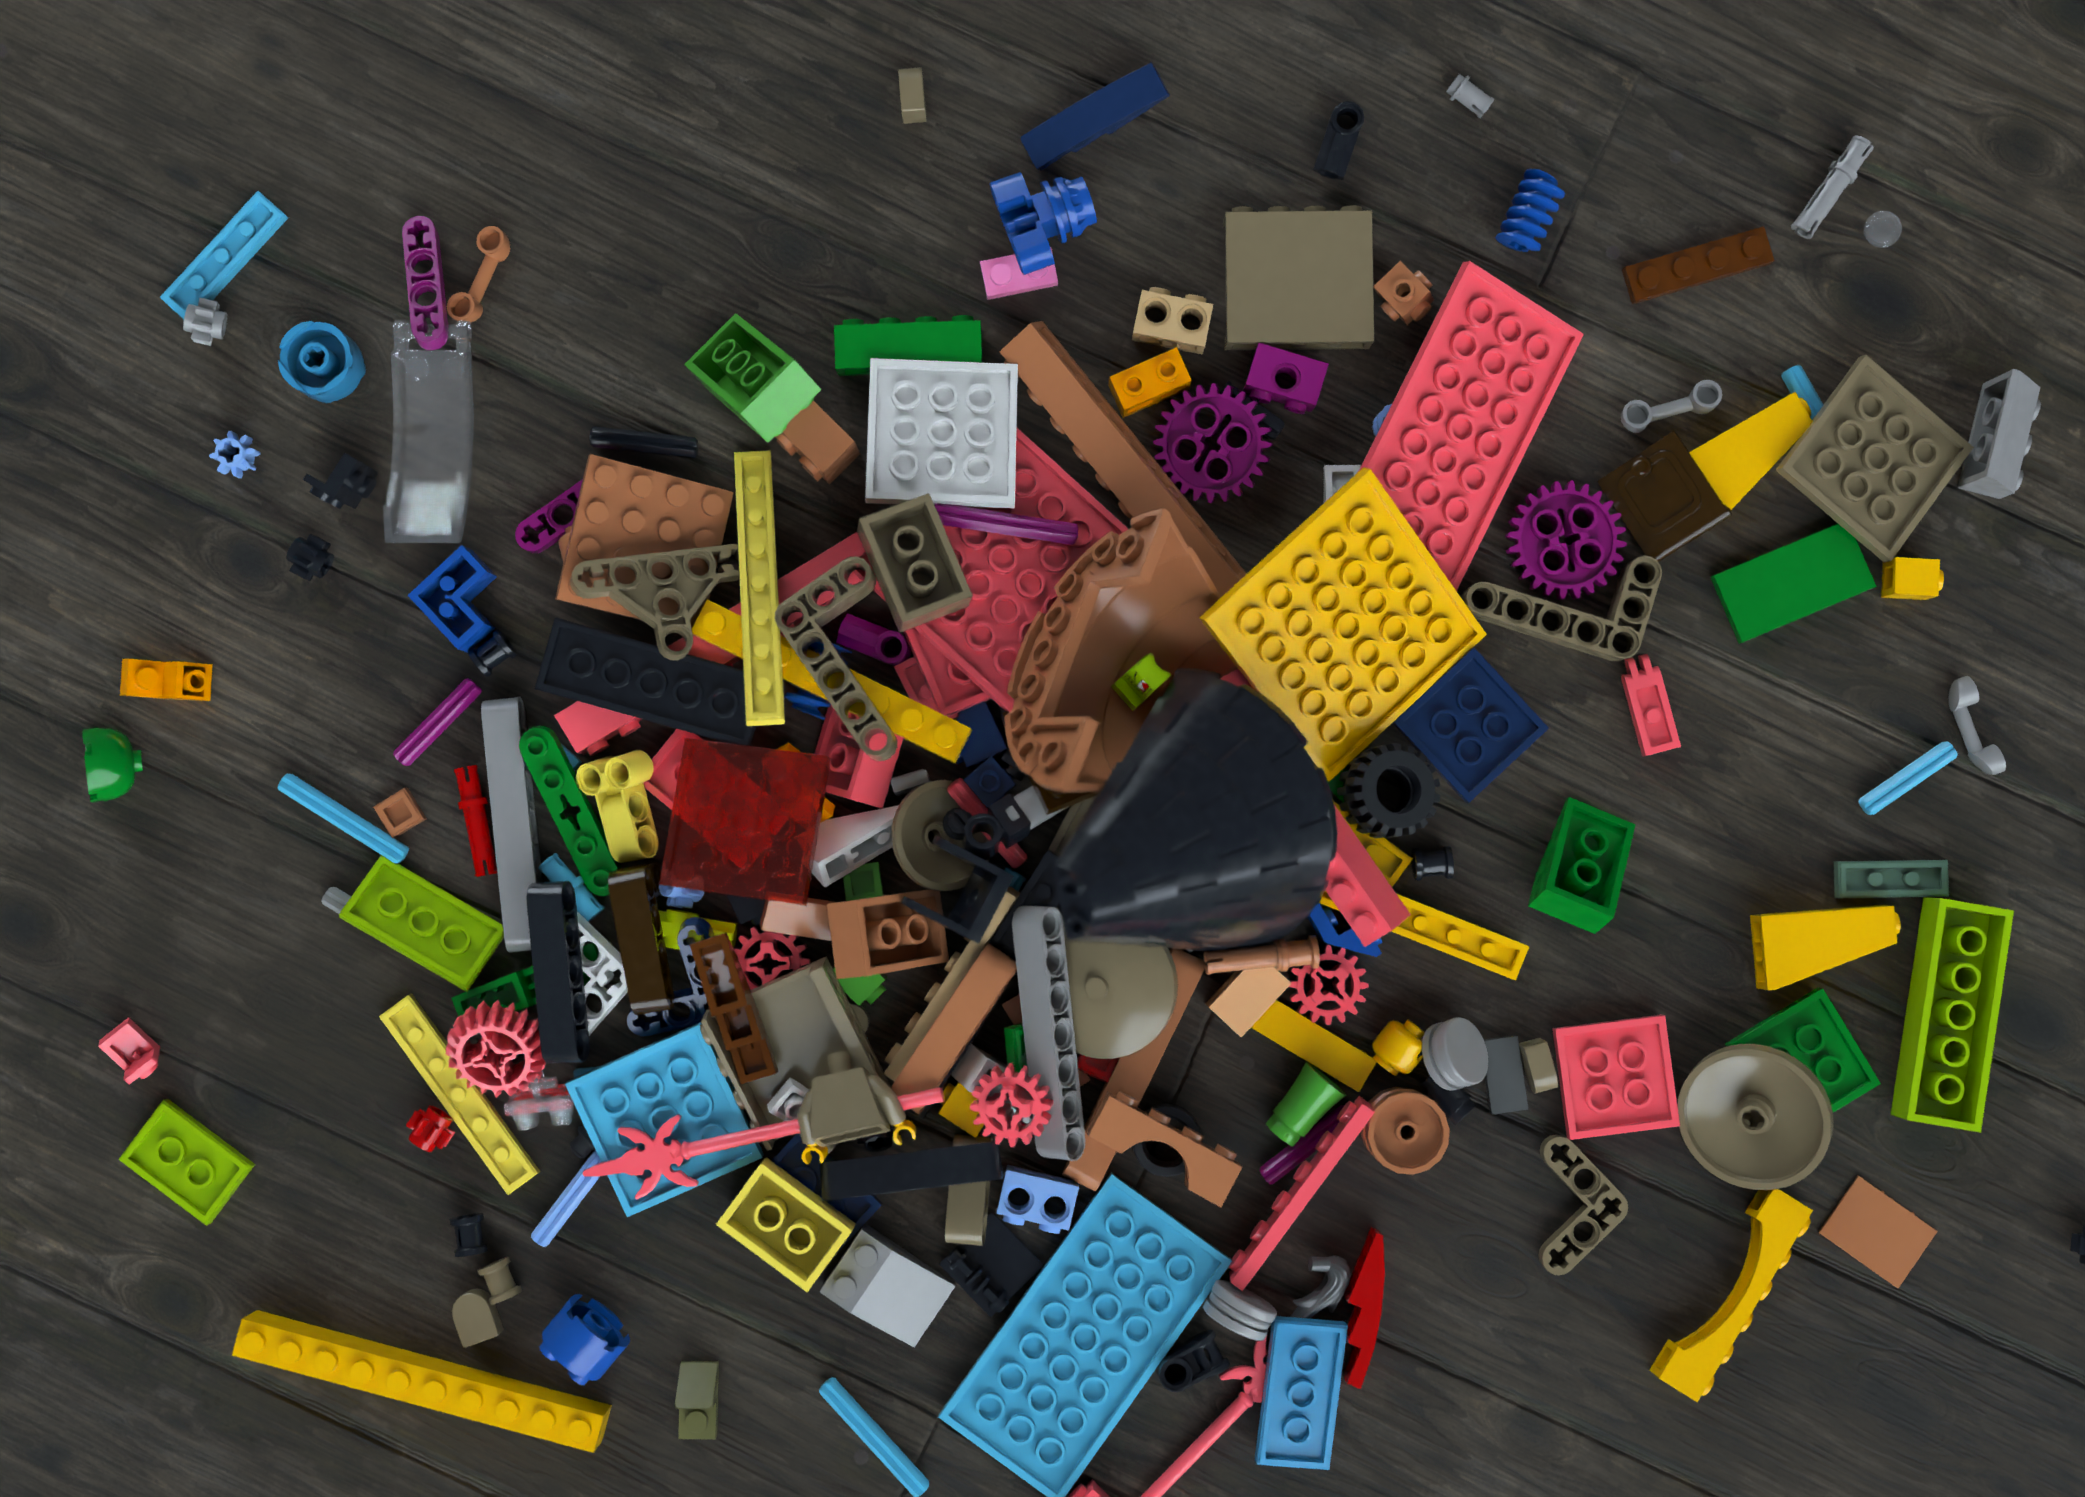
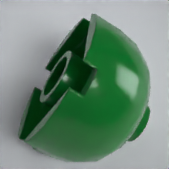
(109, 763)

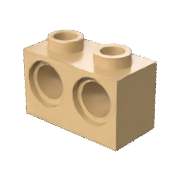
(1170, 331)

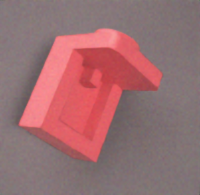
(131, 1050)

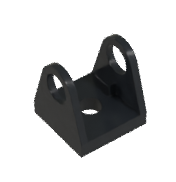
(978, 899)

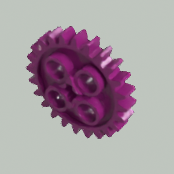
(1184, 425)
(1598, 535)

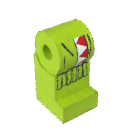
(1140, 681)

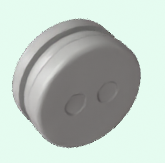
(1455, 1054)
(1240, 1310)

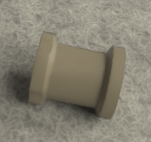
(499, 1280)

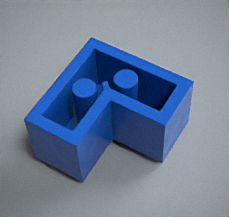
(448, 596)

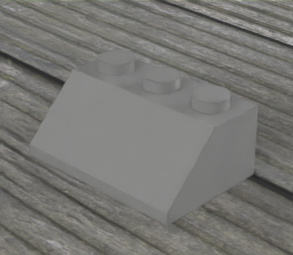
(2000, 435)

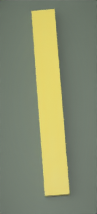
(758, 589)

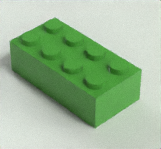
(753, 377)

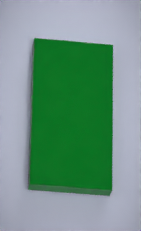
(1792, 582)

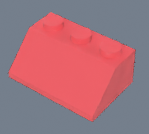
(851, 769)

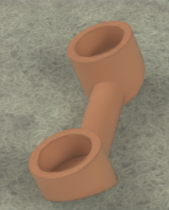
(496, 248)

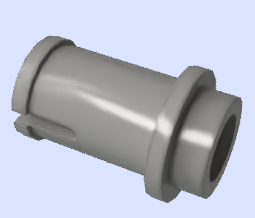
(1469, 95)

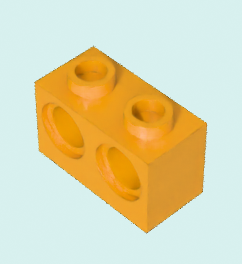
(1149, 382)

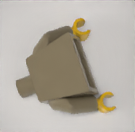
(848, 1107)

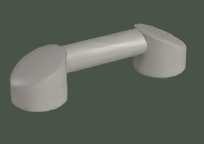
(1701, 400)
(1963, 694)

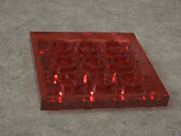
(745, 821)

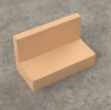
(1247, 997)

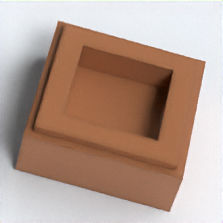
(399, 812)

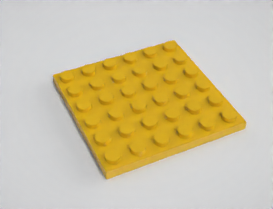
(1345, 622)

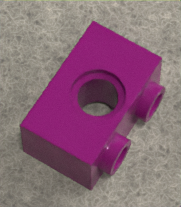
(1306, 374)

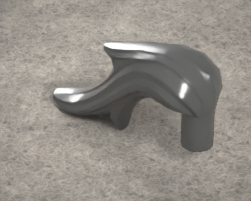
(1329, 1290)

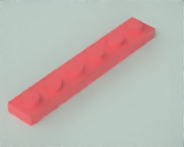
(1291, 1203)

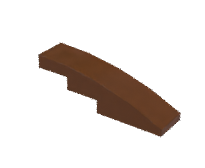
(734, 1008)

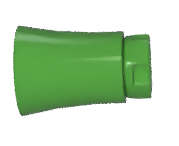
(1304, 1104)

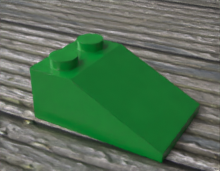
(1583, 867)

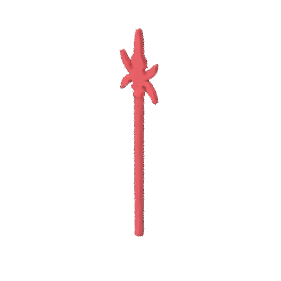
(660, 1155)
(1251, 1393)

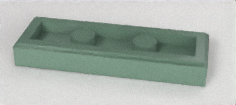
(1891, 879)

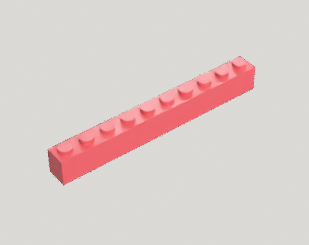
(591, 726)

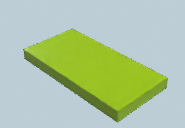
(423, 923)

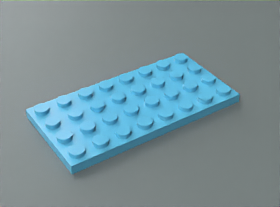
(1085, 1338)

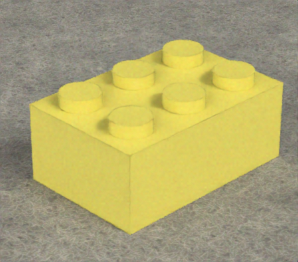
(786, 1224)

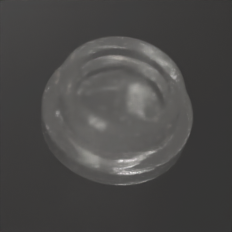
(1882, 229)

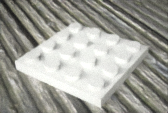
(942, 432)

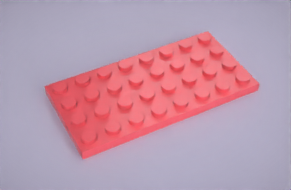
(1469, 413)

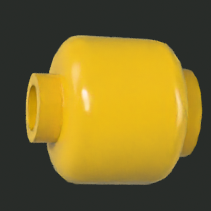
(1399, 1047)

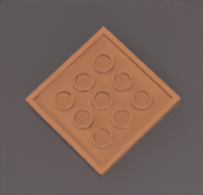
(637, 513)

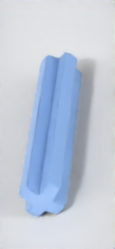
(565, 1204)

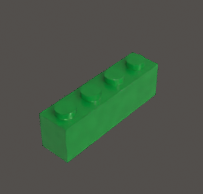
(918, 340)

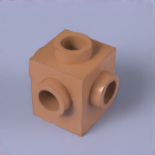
(1404, 294)

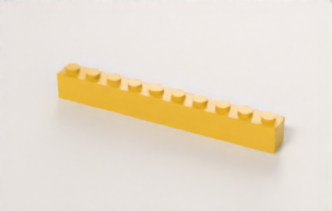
(422, 1380)

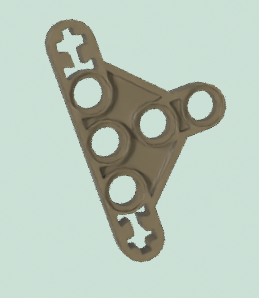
(646, 591)

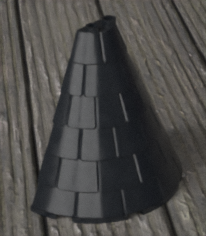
(1203, 829)

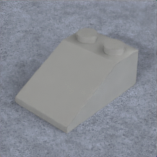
(887, 1286)

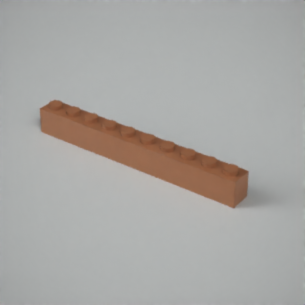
(1111, 446)

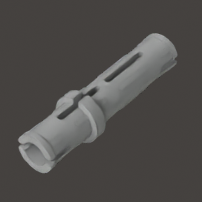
(1840, 175)

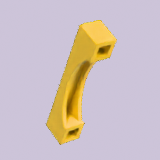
(1694, 1360)

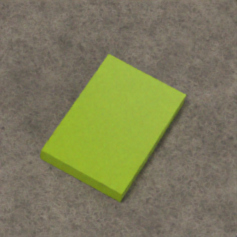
(186, 1161)

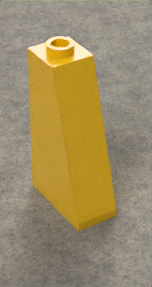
(1750, 449)
(1812, 941)

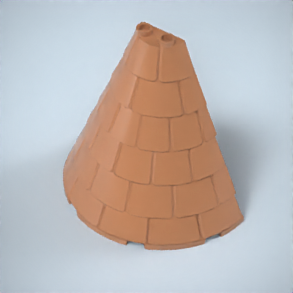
(1111, 609)

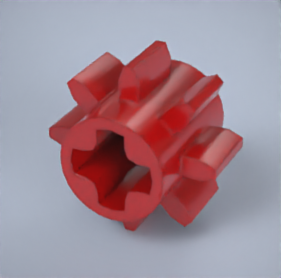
(430, 1128)

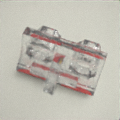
(540, 1096)

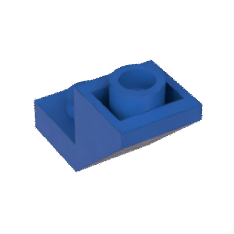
(1323, 923)

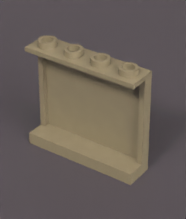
(1299, 278)
(805, 1023)

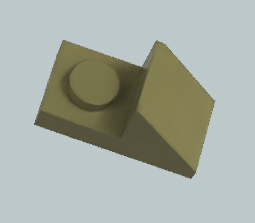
(698, 1399)

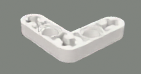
(601, 973)

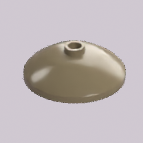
(919, 858)

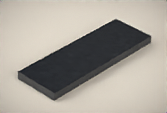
(644, 684)

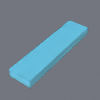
(225, 254)

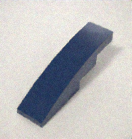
(1094, 116)

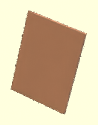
(1877, 1231)

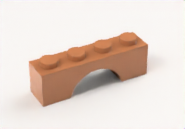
(1122, 1125)

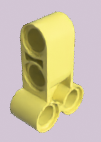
(622, 803)

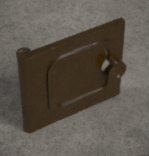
(1669, 503)

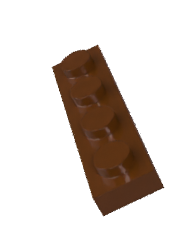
(1698, 265)

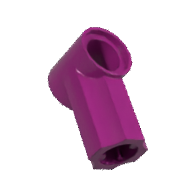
(871, 639)

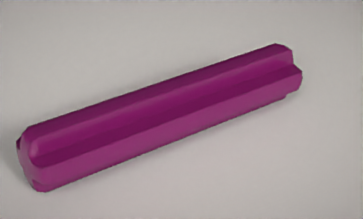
(437, 722)
(1305, 1147)

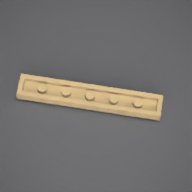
(940, 994)

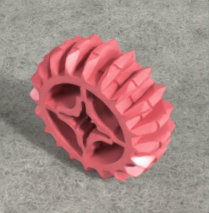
(503, 1038)

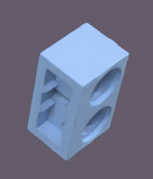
(1040, 1188)

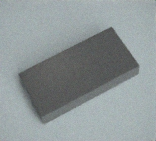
(1505, 1076)

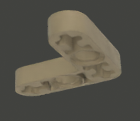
(1592, 1199)

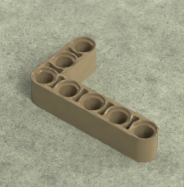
(1569, 619)
(830, 660)

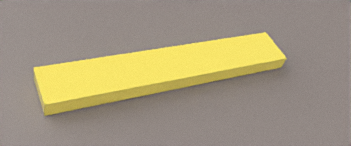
(466, 1106)

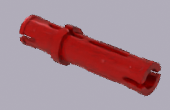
(476, 820)

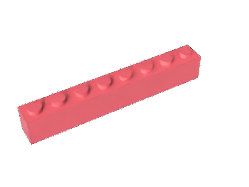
(1355, 879)

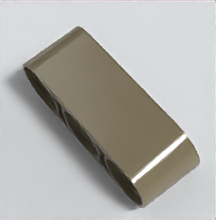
(967, 1205)

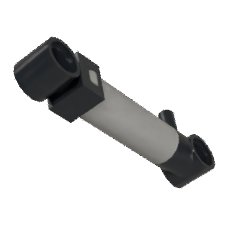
(1006, 821)

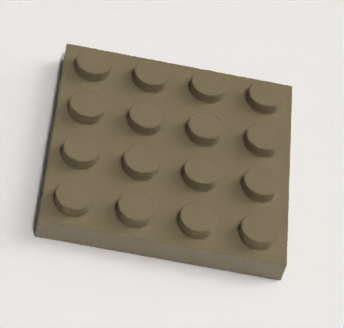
(1874, 458)

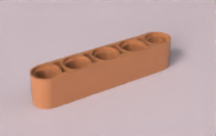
(956, 1023)

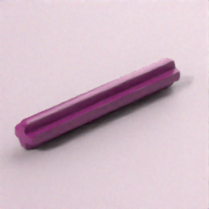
(1007, 523)

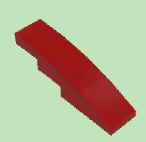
(1366, 1293)

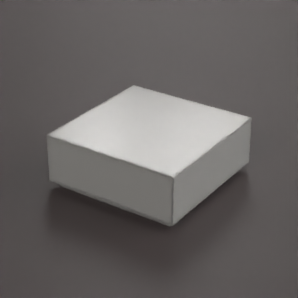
(907, 782)

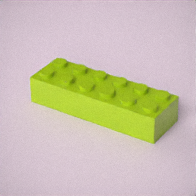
(1952, 1014)

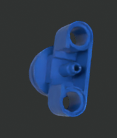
(1037, 217)

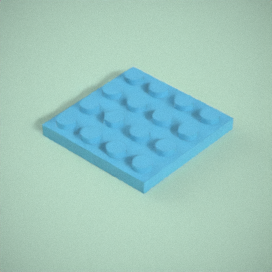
(646, 1091)

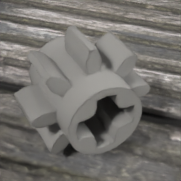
(205, 321)

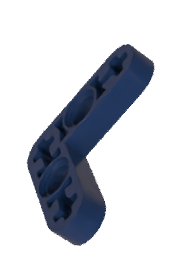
(693, 996)

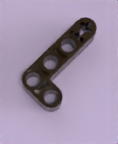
(641, 937)

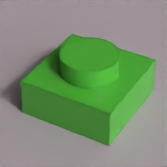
(864, 882)

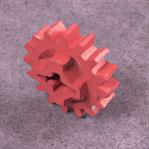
(769, 945)
(1340, 973)
(998, 1114)

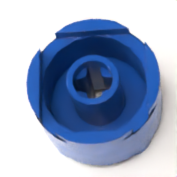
(584, 1339)

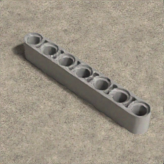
(512, 815)
(1049, 1026)

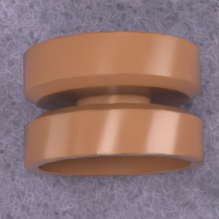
(1423, 1143)

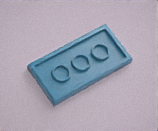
(1301, 1393)

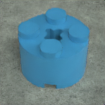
(301, 366)

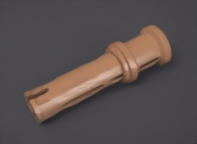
(1279, 955)

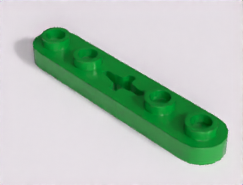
(556, 777)

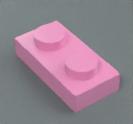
(1004, 277)

